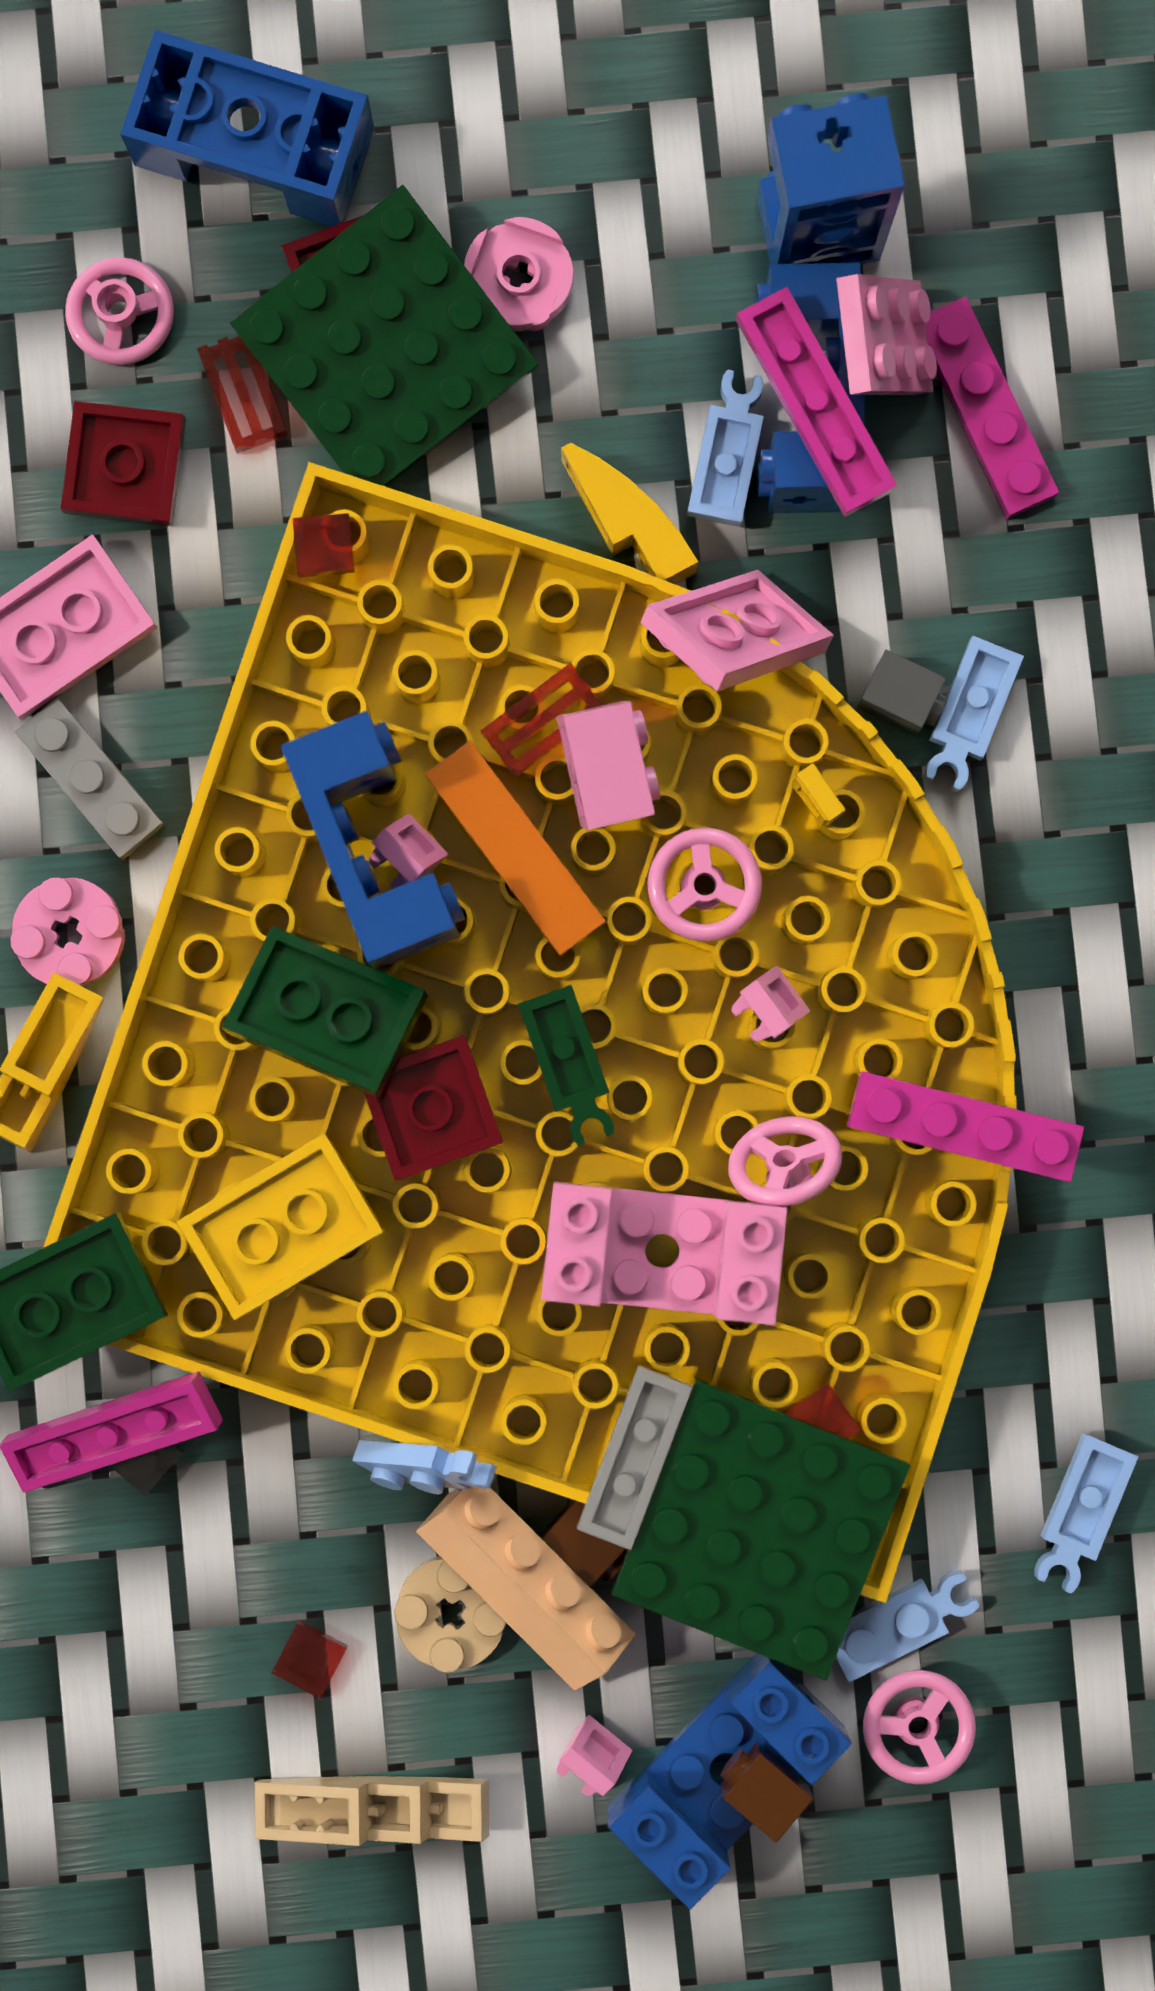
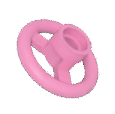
(114, 291)
(744, 901)
(788, 1167)
(876, 1724)

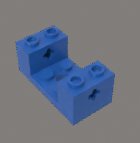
(304, 144)
(825, 201)
(787, 469)
(337, 767)
(675, 1806)

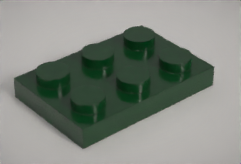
(325, 1011)
(73, 1300)

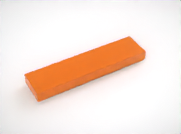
(515, 848)

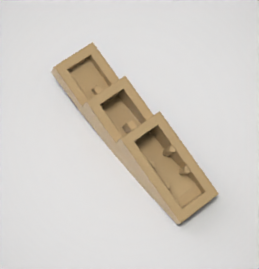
(371, 1809)

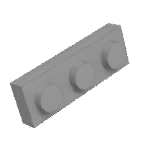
(89, 778)
(634, 1457)

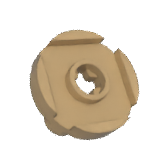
(446, 1645)

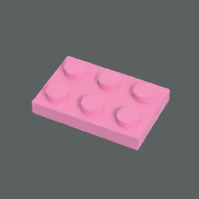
(886, 335)
(65, 626)
(732, 651)

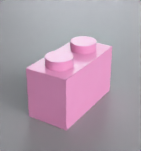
(608, 764)

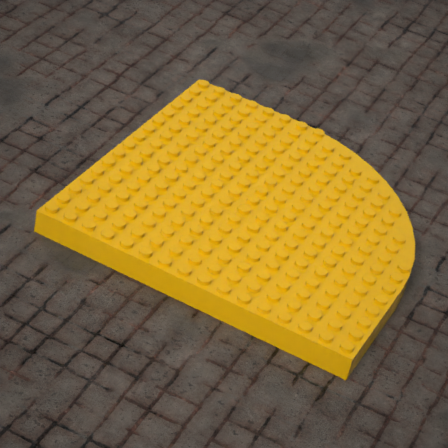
(442, 1314)

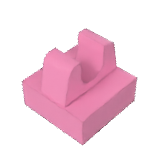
(407, 849)
(773, 1002)
(594, 1757)

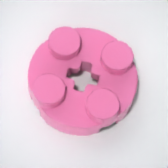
(548, 261)
(59, 901)

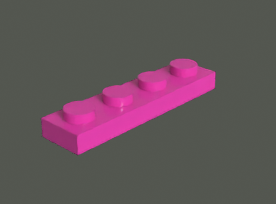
(816, 402)
(988, 410)
(965, 1126)
(111, 1432)

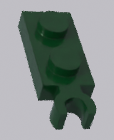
(566, 1057)

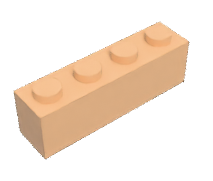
(527, 1584)

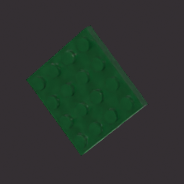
(384, 342)
(761, 1529)

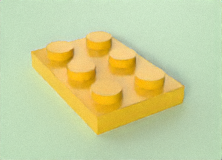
(280, 1226)

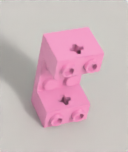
(723, 1264)

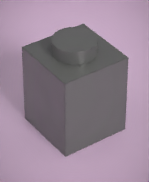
(903, 694)

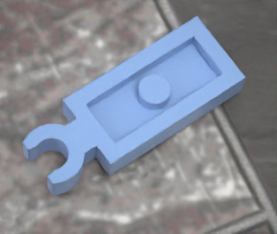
(727, 456)
(972, 707)
(422, 1466)
(1084, 1507)
(900, 1625)

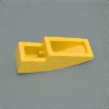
(629, 516)
(44, 1059)

